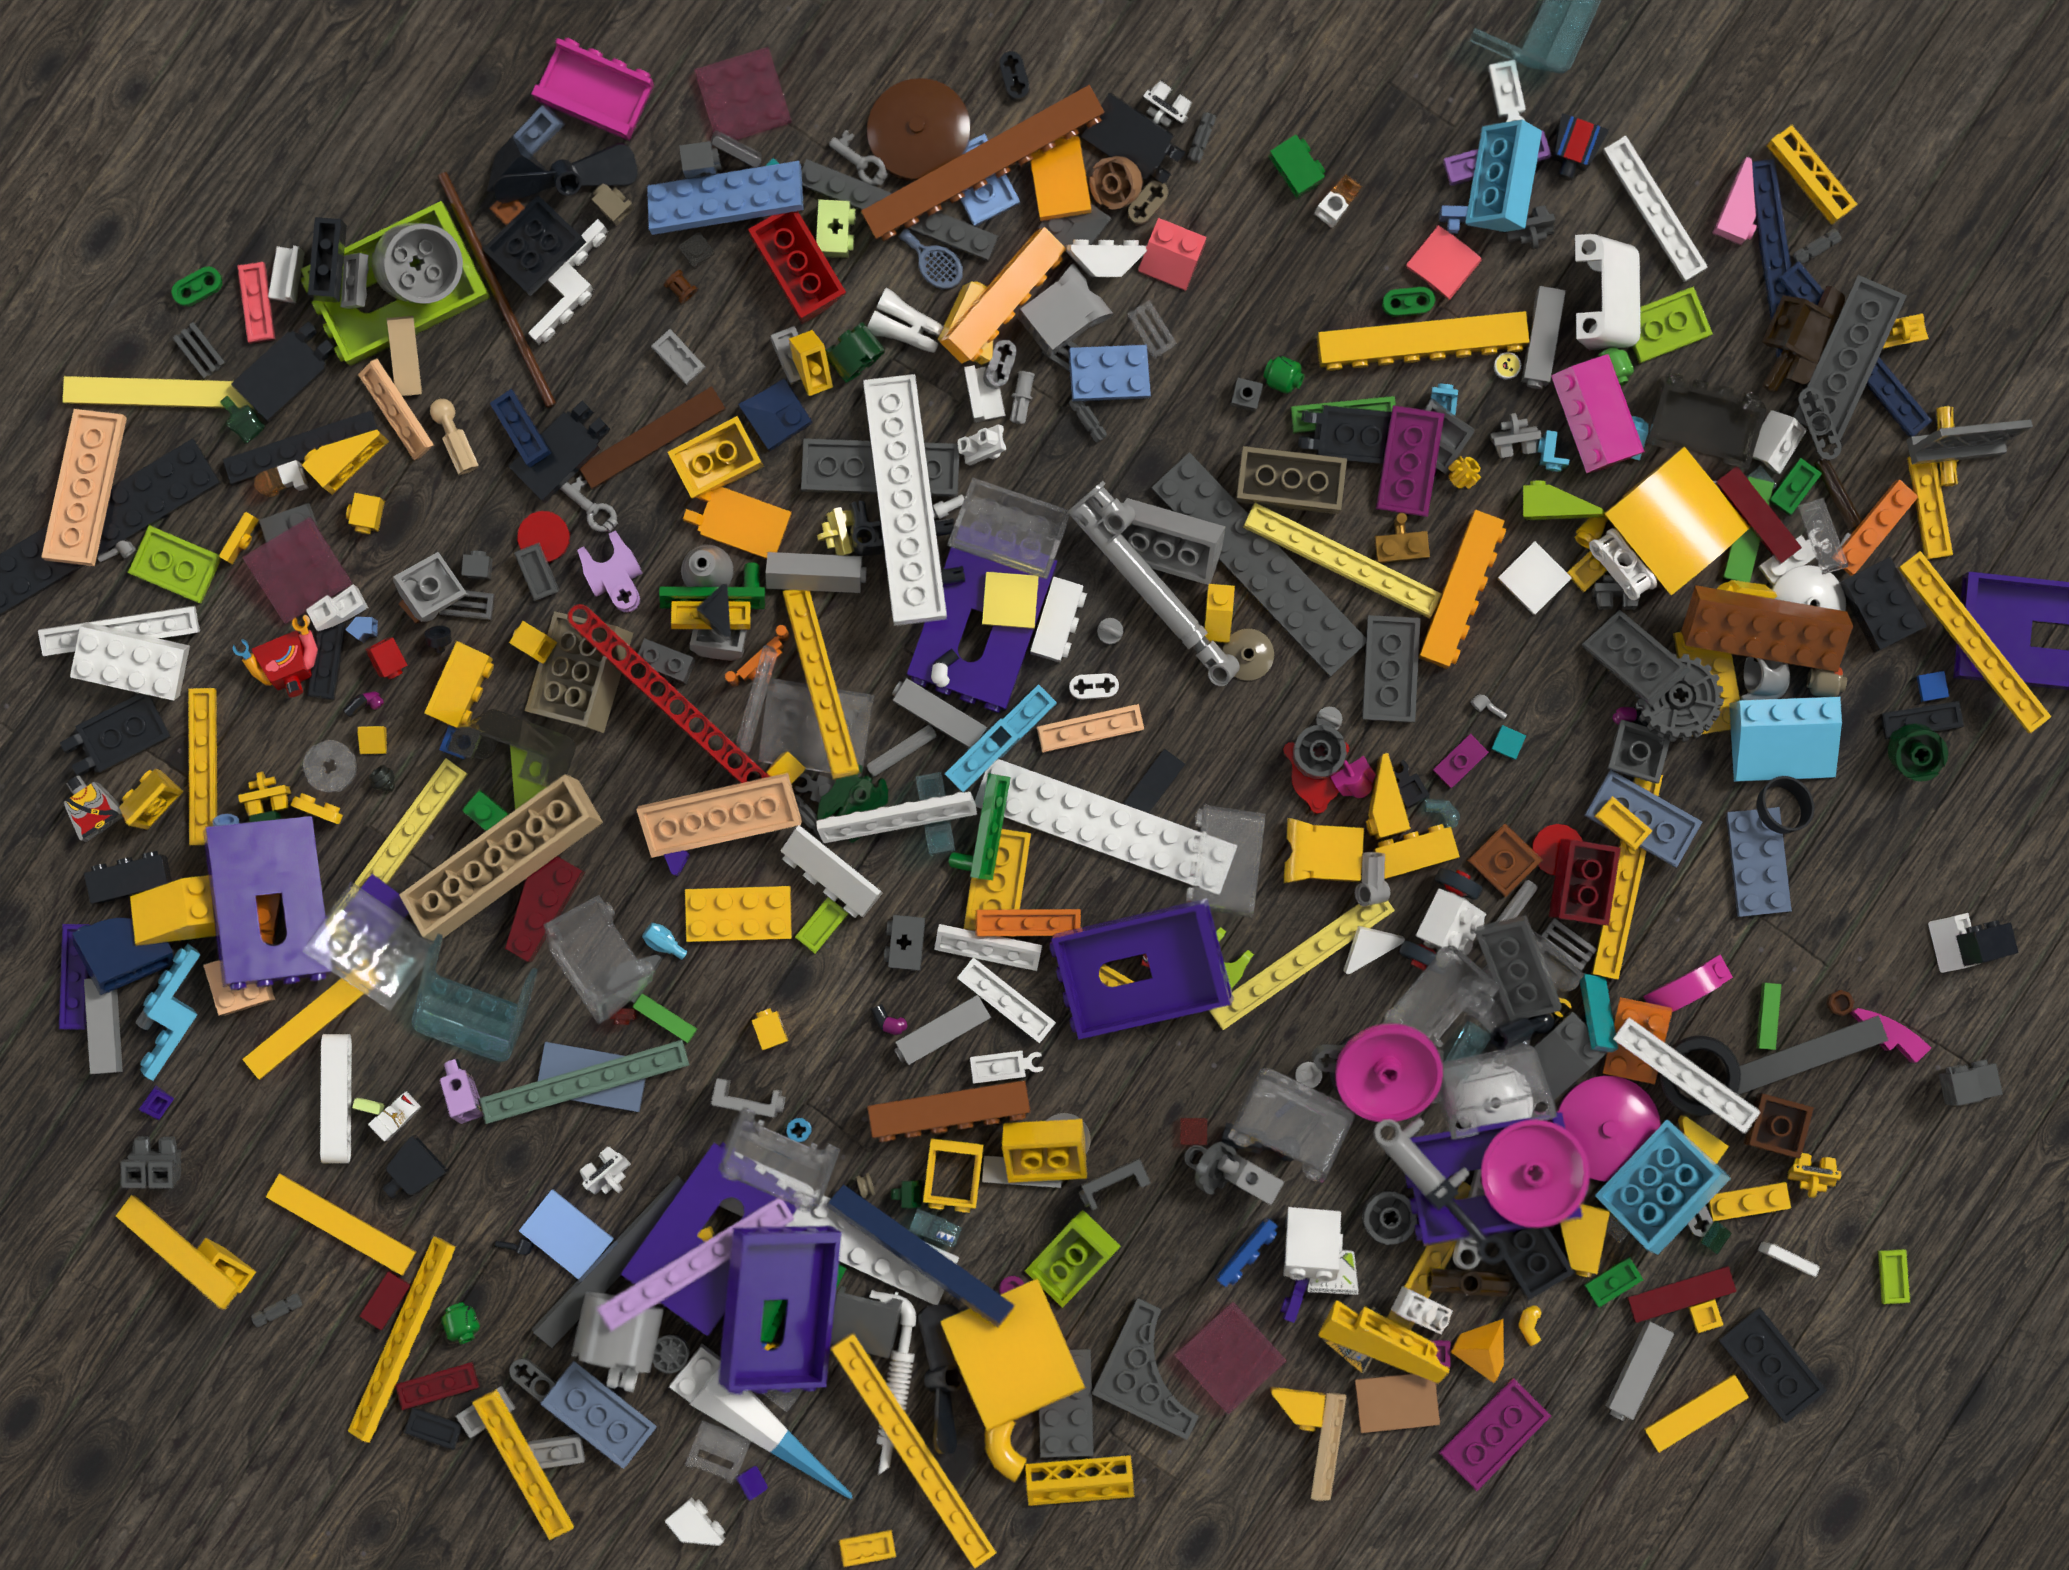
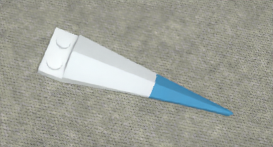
(745, 1415)

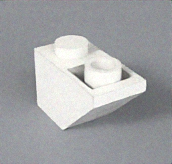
(694, 1526)

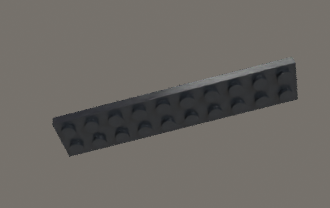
(131, 508)

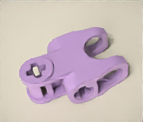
(614, 575)

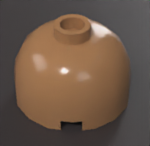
(1116, 182)

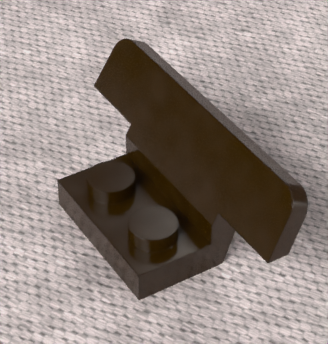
(1804, 330)

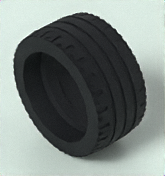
(1718, 1048)

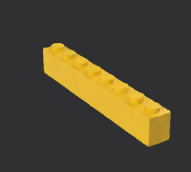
(1423, 339)

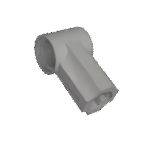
(1373, 887)

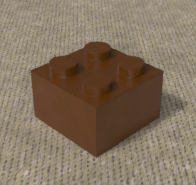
(1779, 1126)

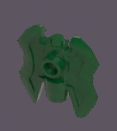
(853, 795)

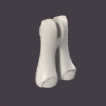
(883, 326)

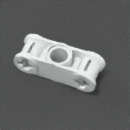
(1634, 577)

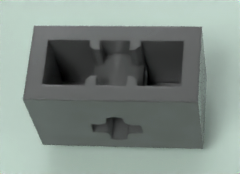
(699, 160)
(667, 661)
(912, 956)

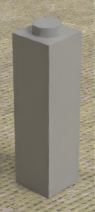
(1543, 337)
(815, 572)
(938, 713)
(103, 1030)
(942, 1030)
(1639, 1371)

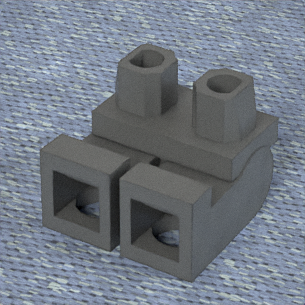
(152, 1166)

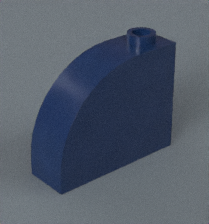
(113, 957)

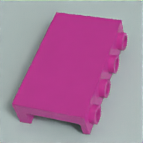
(594, 88)

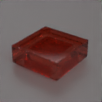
(1193, 1131)

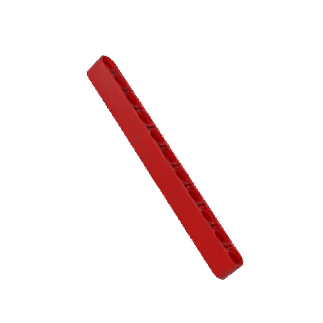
(669, 694)

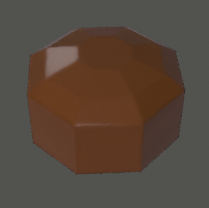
(1840, 1002)

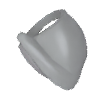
(1765, 679)

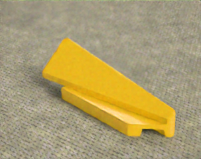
(1383, 1340)

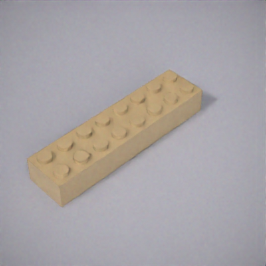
(501, 858)

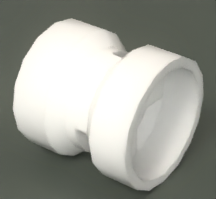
(628, 1379)

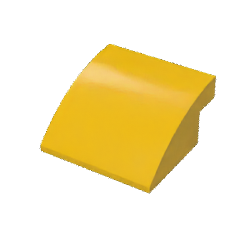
(1677, 520)
(1014, 1365)

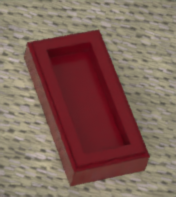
(385, 1300)

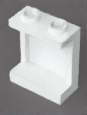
(1312, 1244)

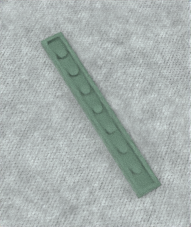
(584, 1081)

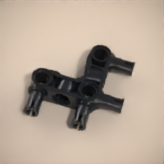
(873, 530)

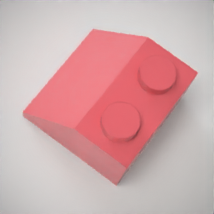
(1172, 254)

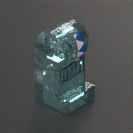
(935, 1227)

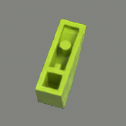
(1549, 502)

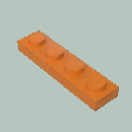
(1877, 525)
(1026, 922)

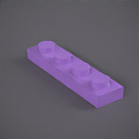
(1462, 166)

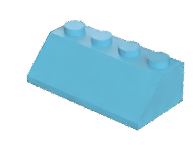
(1504, 176)

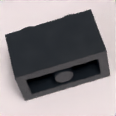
(1986, 944)

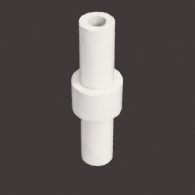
(941, 509)

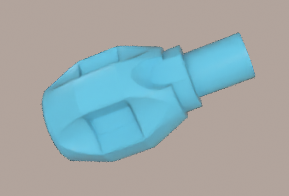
(662, 940)

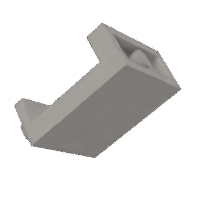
(721, 1099)

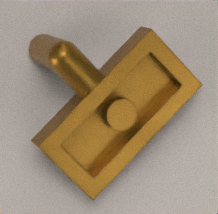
(1402, 545)

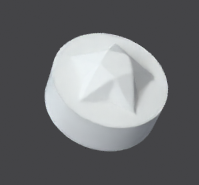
(1308, 1074)

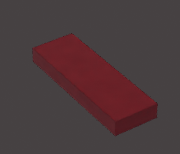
(437, 1385)

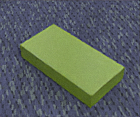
(821, 925)
(1893, 1276)

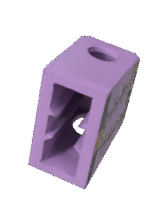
(465, 1102)

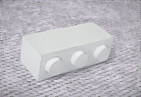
(1058, 620)

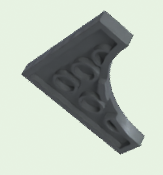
(1133, 1379)

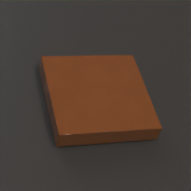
(1505, 859)

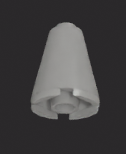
(716, 572)

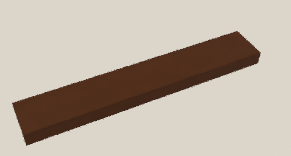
(652, 437)

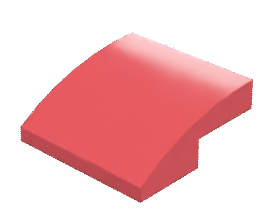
(1444, 262)

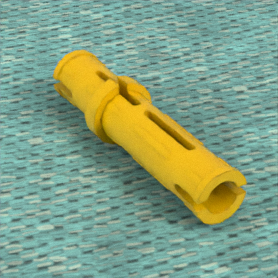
(1947, 468)

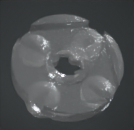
(337, 779)

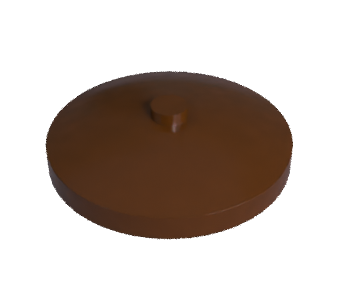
(918, 127)

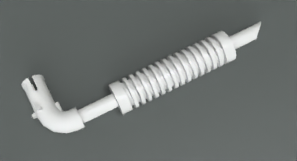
(900, 1368)

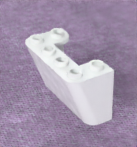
(1620, 315)

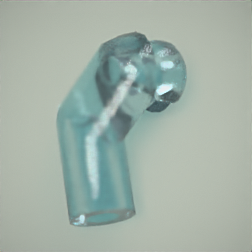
(1446, 809)

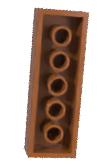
(1766, 628)
(948, 1109)

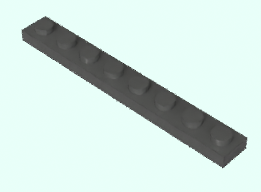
(862, 195)

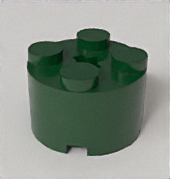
(854, 352)
(1929, 760)

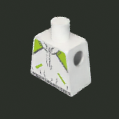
(1346, 1279)

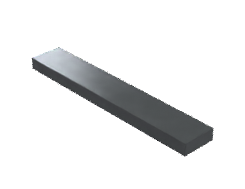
(1811, 1053)

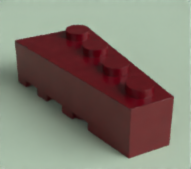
(541, 901)

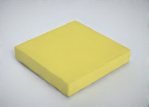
(1010, 600)

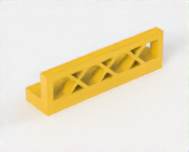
(1807, 179)
(1079, 1486)

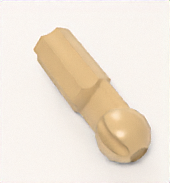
(443, 412)

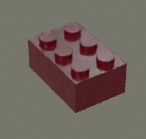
(1584, 882)

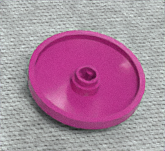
(1389, 1072)
(1609, 1121)
(1535, 1173)

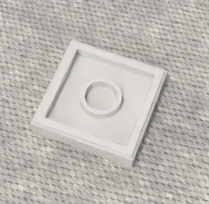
(1534, 578)
(1788, 1258)

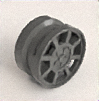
(671, 1353)

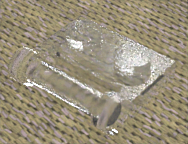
(722, 1444)

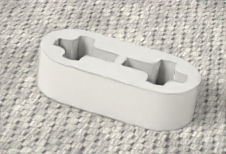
(1094, 693)

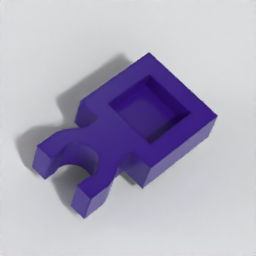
(1291, 1305)

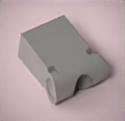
(1063, 312)

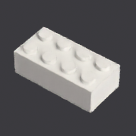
(129, 661)

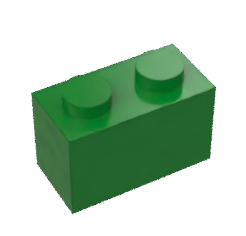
(1297, 166)

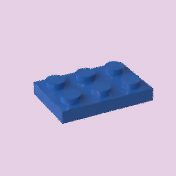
(1247, 1252)

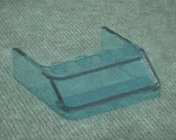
(1553, 37)
(468, 1015)

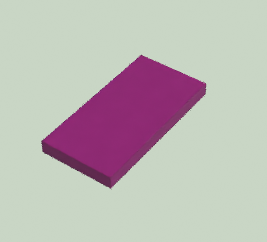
(1410, 460)
(1494, 1434)

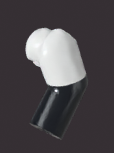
(940, 668)

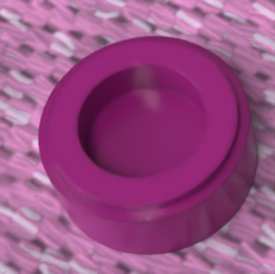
(1010, 1283)

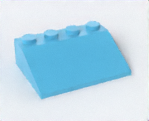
(1785, 738)
(1662, 1187)

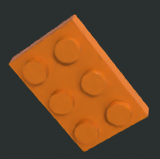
(1652, 1018)

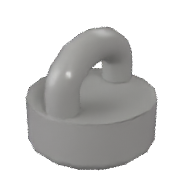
(1110, 631)
(1329, 716)

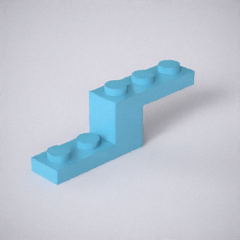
(1000, 738)
(169, 1011)

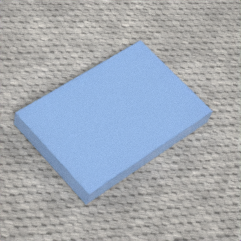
(991, 199)
(566, 1234)

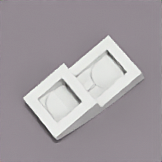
(334, 611)

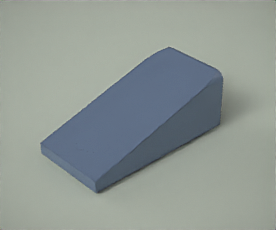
(539, 129)

